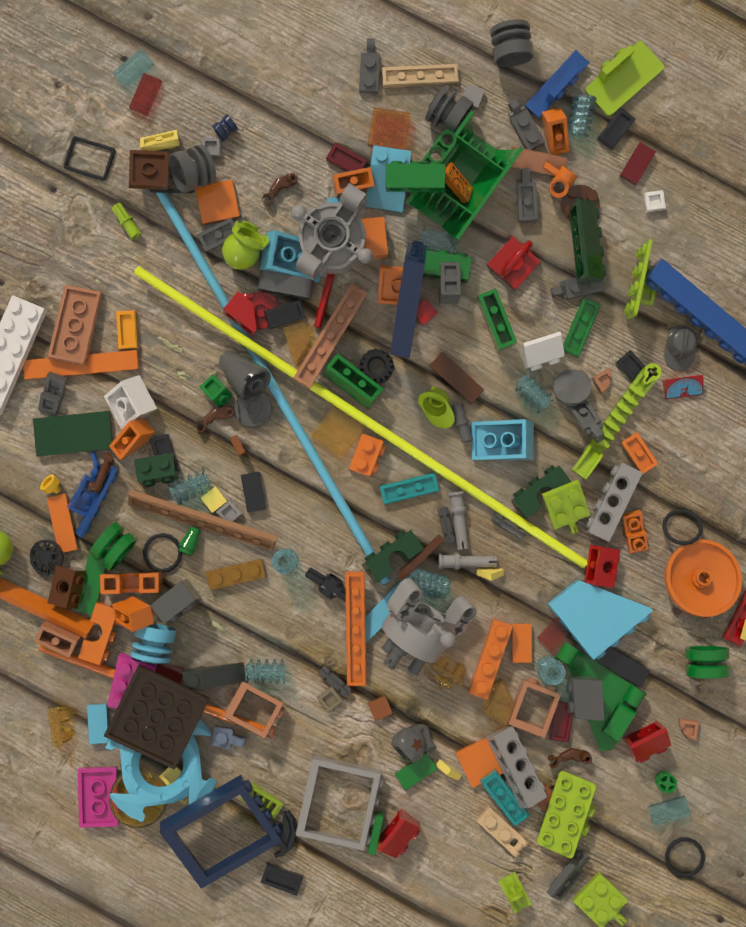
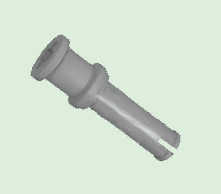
(458, 509)
(456, 561)

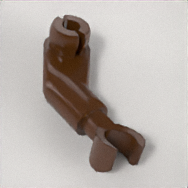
(280, 183)
(216, 413)
(103, 472)
(573, 754)

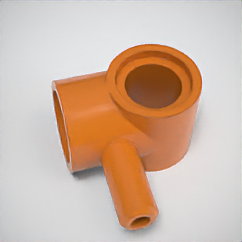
(563, 175)

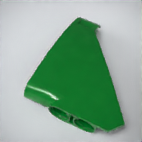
(619, 696)

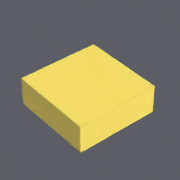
(214, 499)

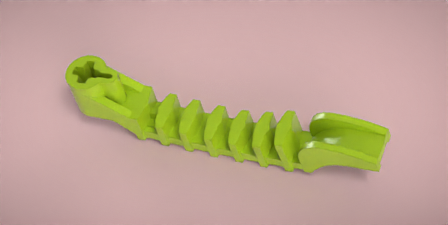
(636, 390)

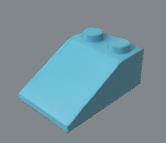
(377, 196)
(282, 254)
(503, 440)

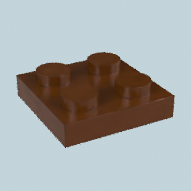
(148, 170)

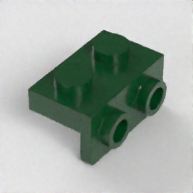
(156, 470)

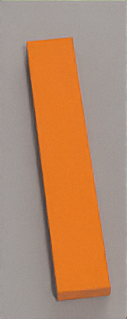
(95, 364)
(38, 606)
(355, 628)

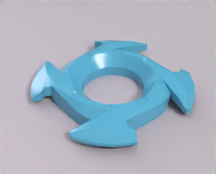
(144, 794)

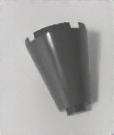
(244, 375)

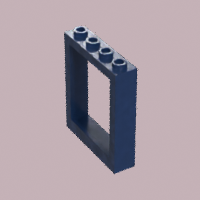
(408, 299)
(206, 804)

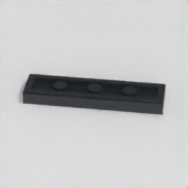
(621, 665)

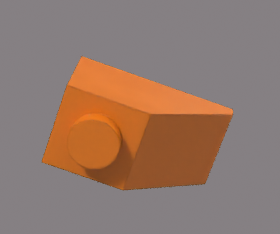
(556, 131)
(359, 178)
(131, 438)

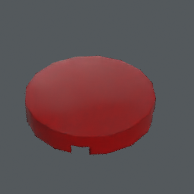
(262, 301)

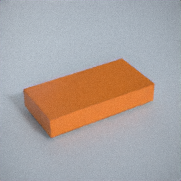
(522, 643)

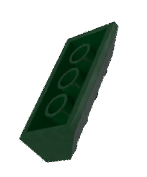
(586, 242)

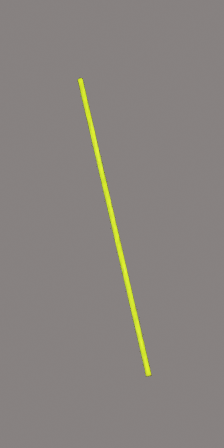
(362, 418)

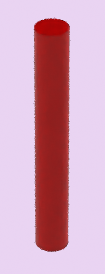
(324, 300)

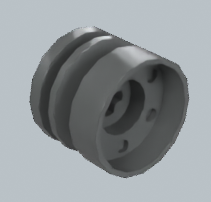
(512, 43)
(448, 110)
(192, 168)

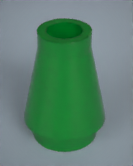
(189, 542)

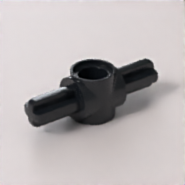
(329, 584)

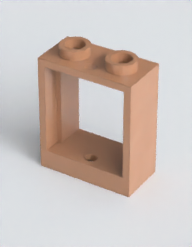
(229, 714)
(529, 726)

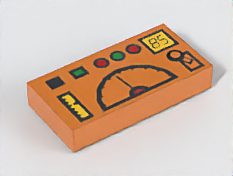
(457, 183)

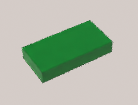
(416, 771)
(375, 833)

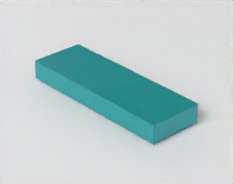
(409, 488)
(504, 797)

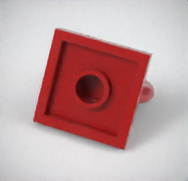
(514, 262)

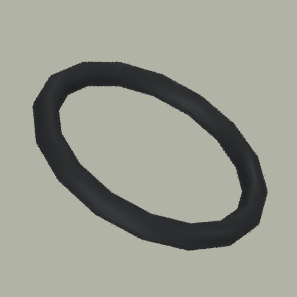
(685, 512)
(146, 547)
(685, 839)

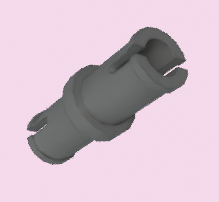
(462, 422)

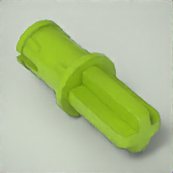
(126, 221)

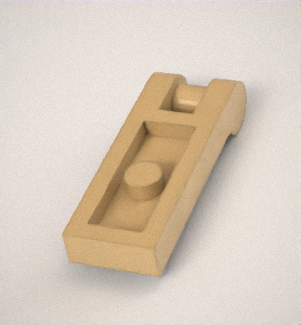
(502, 831)

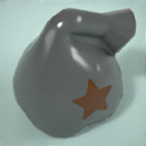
(413, 742)

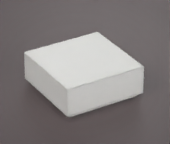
(654, 201)

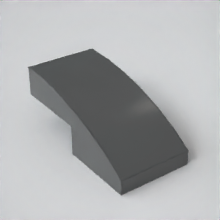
(53, 394)

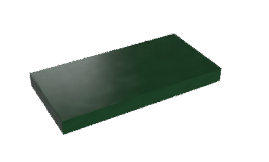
(72, 433)

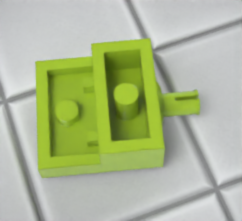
(566, 506)
(601, 901)

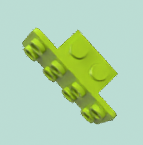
(624, 77)
(639, 292)
(568, 814)

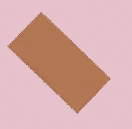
(75, 325)

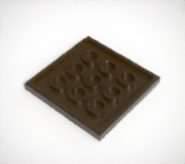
(156, 716)

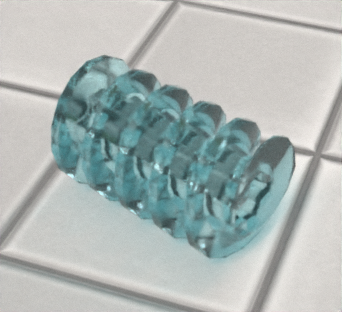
(579, 114)
(533, 392)
(190, 487)
(278, 557)
(431, 583)
(265, 671)
(558, 673)

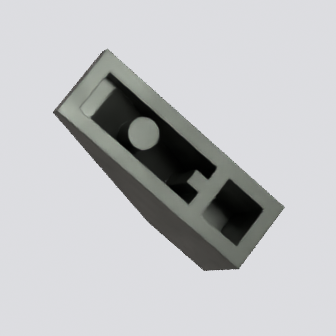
(213, 676)

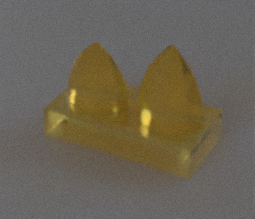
(59, 733)

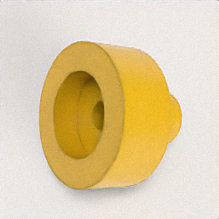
(50, 484)

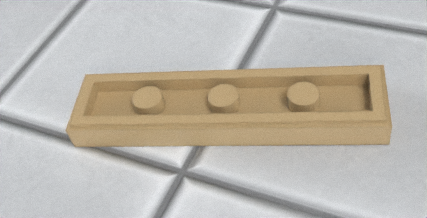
(420, 75)

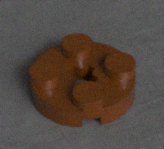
(578, 192)

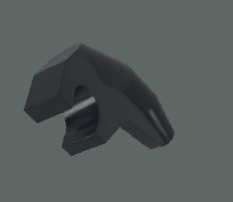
(288, 835)

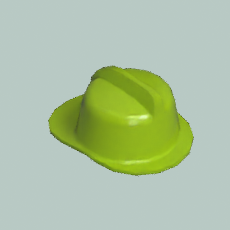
(437, 408)

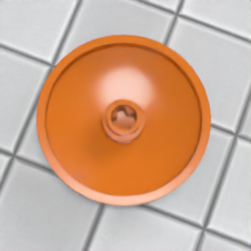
(703, 578)

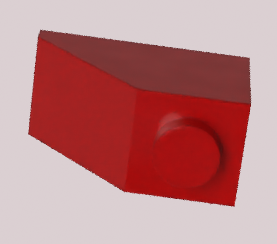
(241, 311)

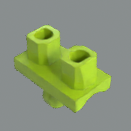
(514, 892)

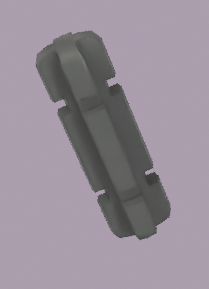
(446, 525)
(509, 526)
(334, 681)

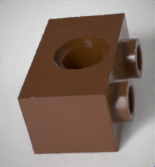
(60, 594)

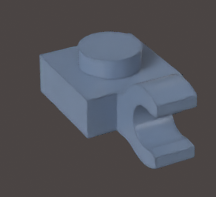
(224, 738)

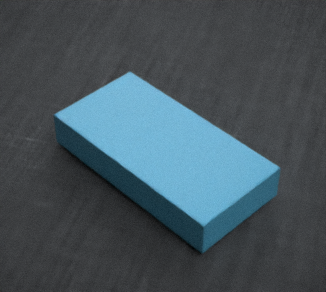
(97, 723)

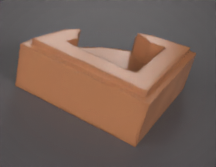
(602, 380)
(689, 728)

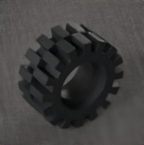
(384, 357)

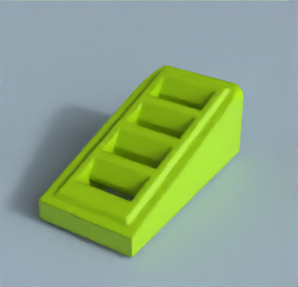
(266, 795)

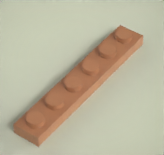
(330, 336)

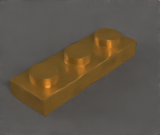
(235, 574)

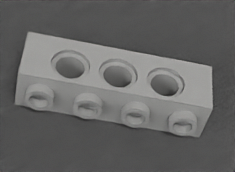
(631, 478)
(516, 778)

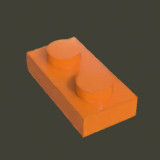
(639, 453)

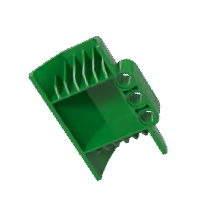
(481, 167)

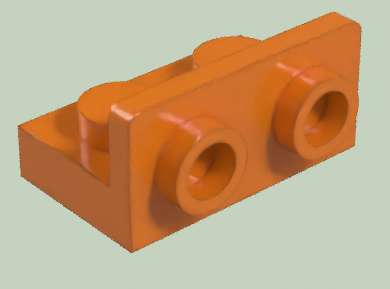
(366, 455)

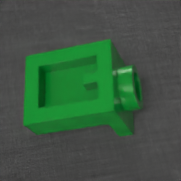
(216, 391)

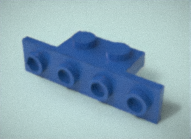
(557, 84)
(87, 502)

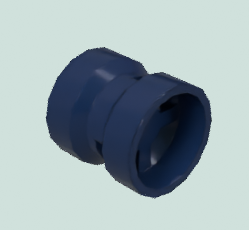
(226, 123)

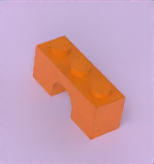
(131, 582)
(97, 650)

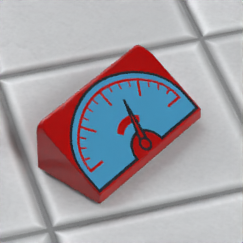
(683, 387)

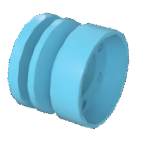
(152, 647)

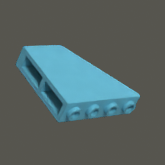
(596, 616)

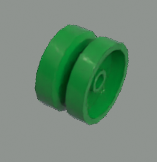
(113, 546)
(707, 662)

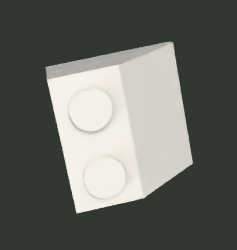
(541, 351)
(130, 401)

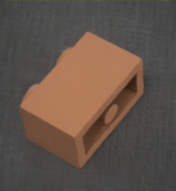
(57, 639)

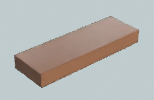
(536, 160)

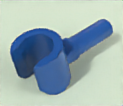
(95, 470)

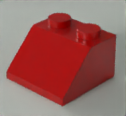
(647, 741)
(398, 834)

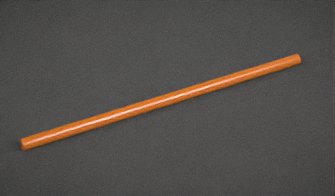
(109, 672)

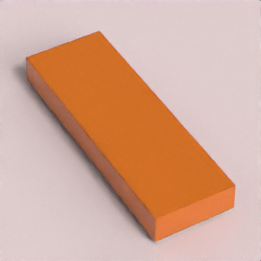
(62, 522)

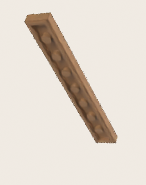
(202, 520)

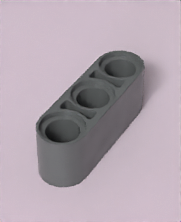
(285, 285)

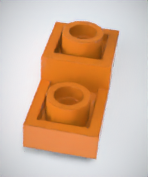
(634, 531)

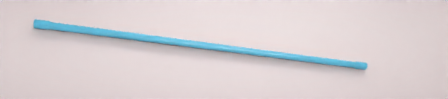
(273, 386)

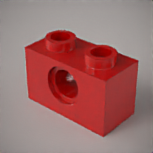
(598, 558)

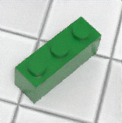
(415, 177)
(434, 259)
(496, 320)
(353, 381)

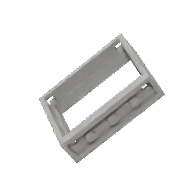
(369, 817)

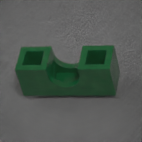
(526, 499)
(378, 564)

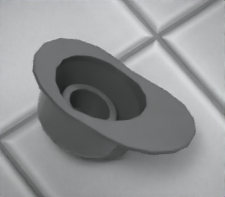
(680, 348)

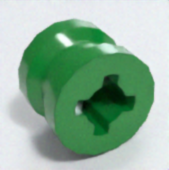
(668, 785)

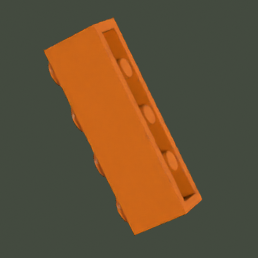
(489, 658)

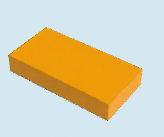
(127, 330)

